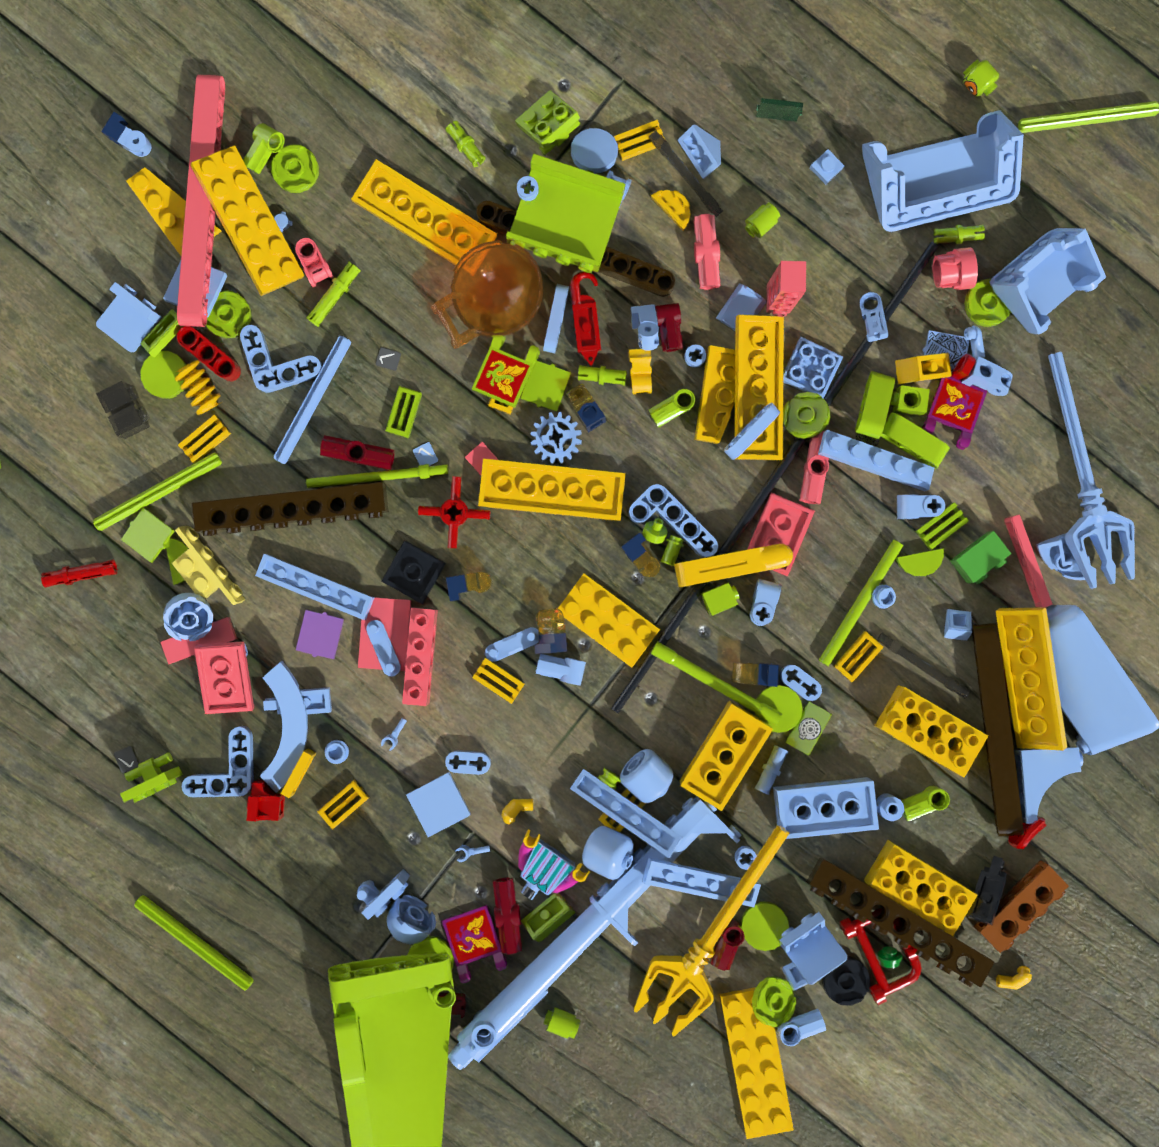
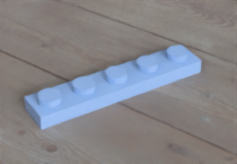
(876, 460)
(314, 586)
(626, 813)
(694, 881)

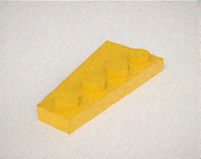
(163, 205)
(716, 394)

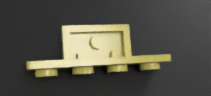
(202, 570)

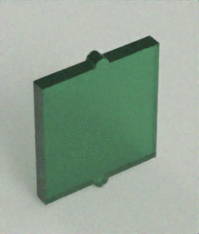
(779, 109)

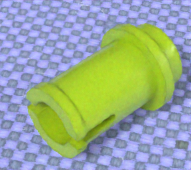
(672, 550)

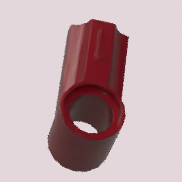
(669, 326)
(727, 947)

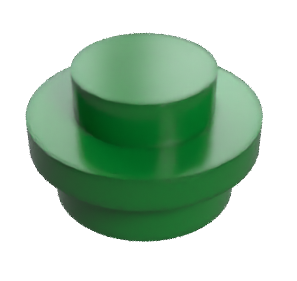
(889, 957)

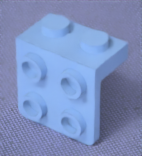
(128, 318)
(812, 948)

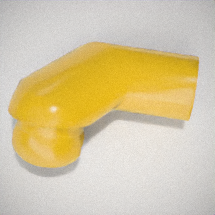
(514, 807)
(1015, 982)

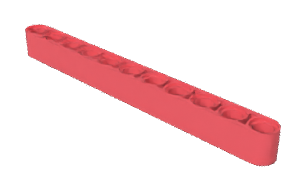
(199, 213)

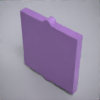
(319, 634)

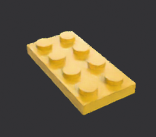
(608, 620)

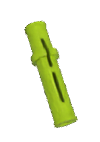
(333, 294)

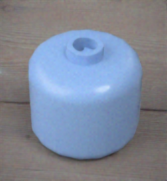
(646, 776)
(608, 852)

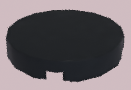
(847, 982)

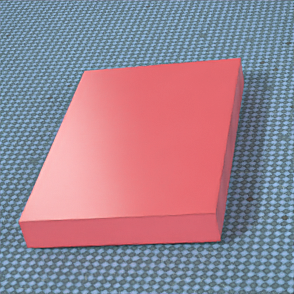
(781, 523)
(396, 620)
(224, 677)

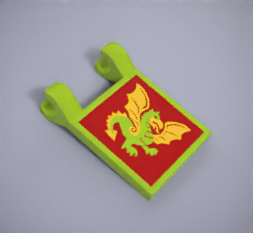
(503, 374)

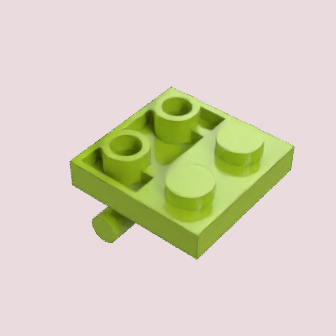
(549, 121)
(152, 776)

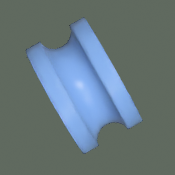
(534, 185)
(691, 349)
(744, 865)

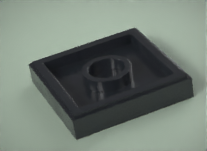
(413, 572)

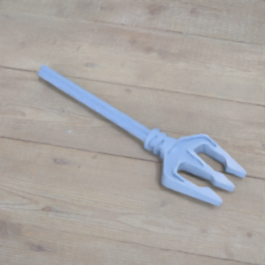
(1096, 520)

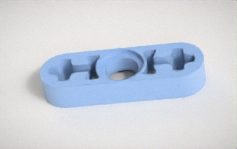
(556, 318)
(752, 431)

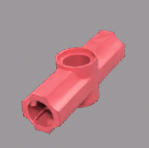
(706, 251)
(814, 482)

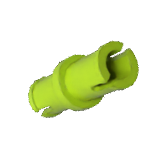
(465, 144)
(959, 234)
(602, 375)

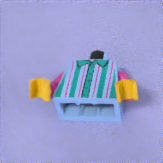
(546, 868)

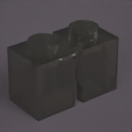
(126, 415)

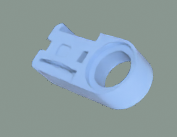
(874, 319)

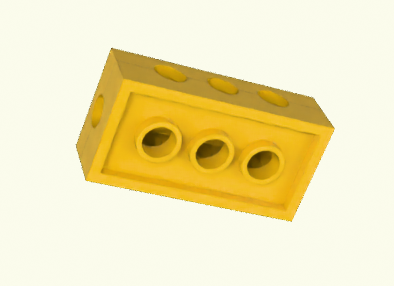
(946, 726)
(732, 770)
(923, 903)

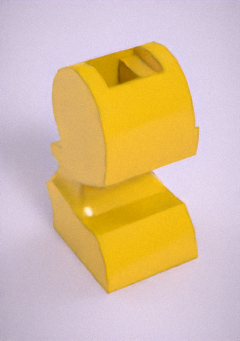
(641, 371)

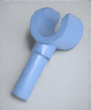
(393, 736)
(471, 851)

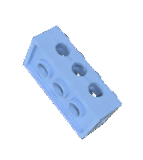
(834, 821)

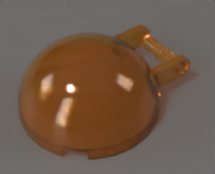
(493, 292)

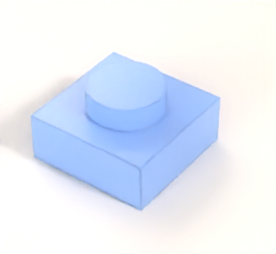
(826, 166)
(794, 977)

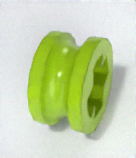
(609, 778)

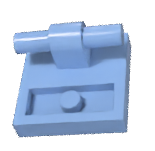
(378, 900)

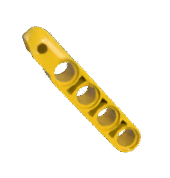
(733, 564)

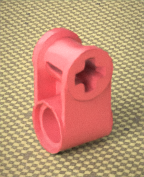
(315, 265)

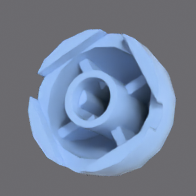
(188, 617)
(409, 920)

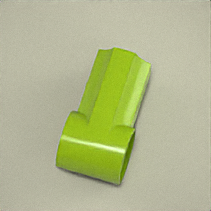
(265, 142)
(670, 409)
(922, 804)

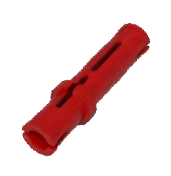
(69, 575)

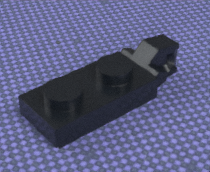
(989, 892)

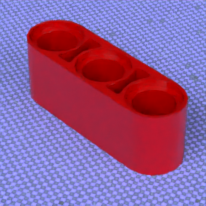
(199, 348)

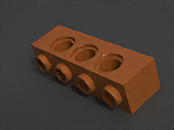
(1023, 892)

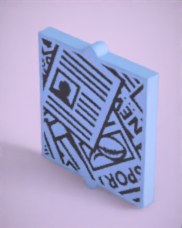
(946, 343)

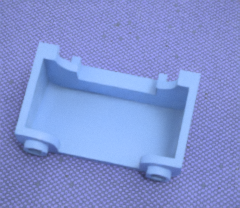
(1048, 275)

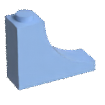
(1038, 771)

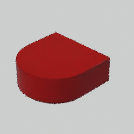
(963, 367)

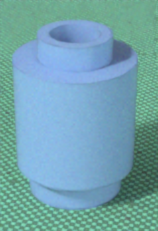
(883, 803)

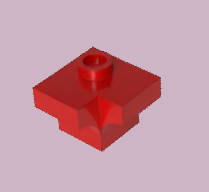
(264, 803)

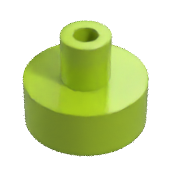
(655, 531)

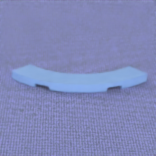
(293, 725)

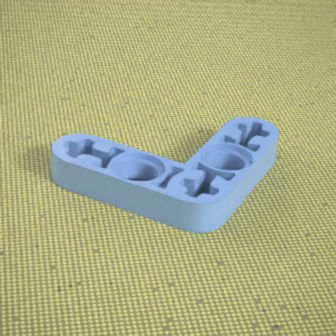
(267, 368)
(235, 772)

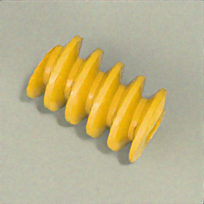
(197, 387)

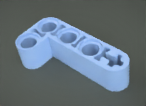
(676, 524)

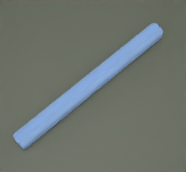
(312, 399)

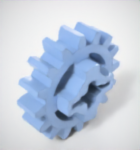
(567, 435)

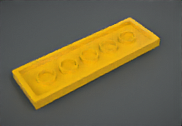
(419, 213)
(247, 220)
(759, 381)
(551, 489)
(1031, 678)
(756, 1067)

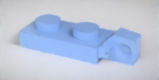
(316, 700)

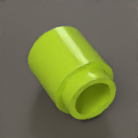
(762, 220)
(561, 1023)

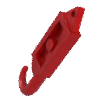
(585, 319)

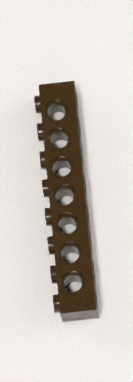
(205, 512)
(977, 964)

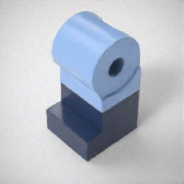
(133, 141)

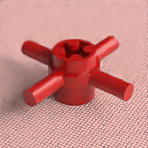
(459, 520)

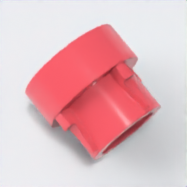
(955, 269)

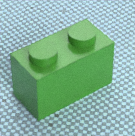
(981, 557)

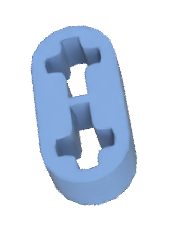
(804, 677)
(468, 756)

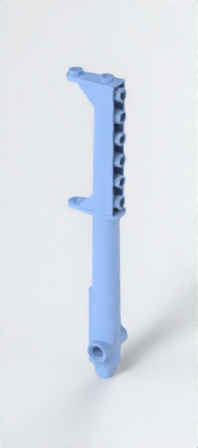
(606, 908)

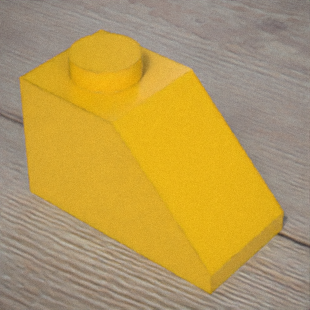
(923, 368)

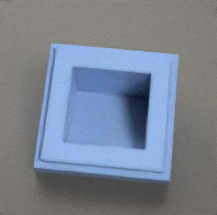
(958, 624)

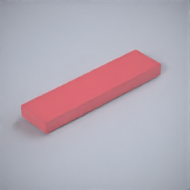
(1028, 561)

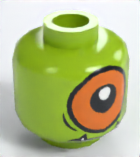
(981, 78)

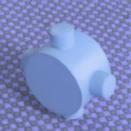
(282, 221)

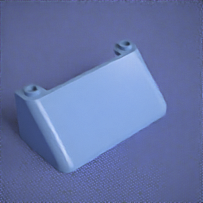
(946, 175)
(1094, 686)

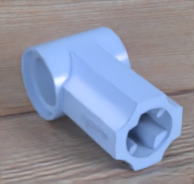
(566, 669)
(803, 1027)

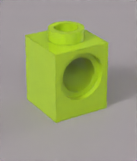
(920, 400)
(720, 598)

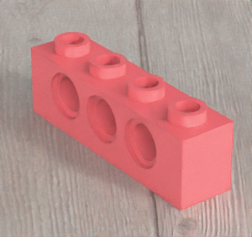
(786, 287)
(420, 656)

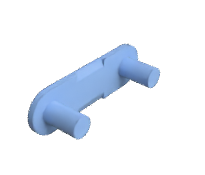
(512, 644)
(383, 648)

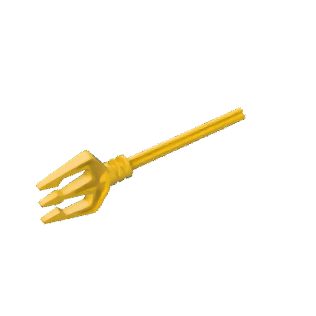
(688, 970)

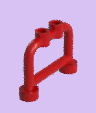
(882, 988)

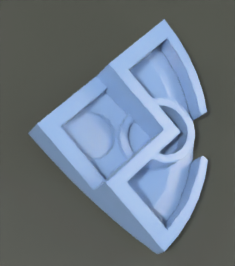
(1059, 557)

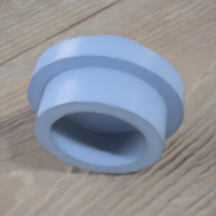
(883, 596)
(336, 751)

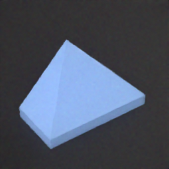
(701, 149)

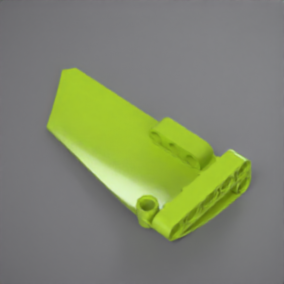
(393, 1047)

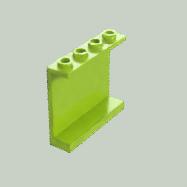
(569, 215)

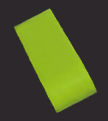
(875, 405)
(914, 440)

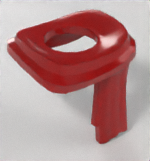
(1030, 831)

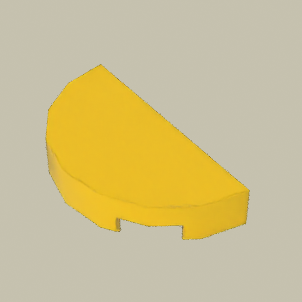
(674, 205)

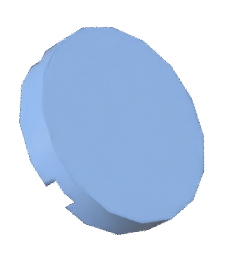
(594, 150)

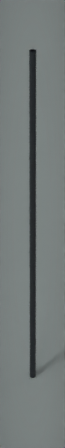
(772, 480)

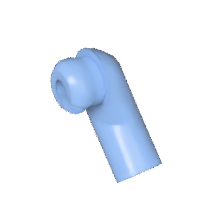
(975, 336)

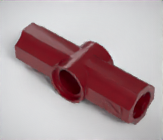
(342, 450)
(507, 915)

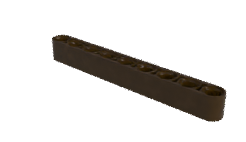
(611, 256)
(998, 728)

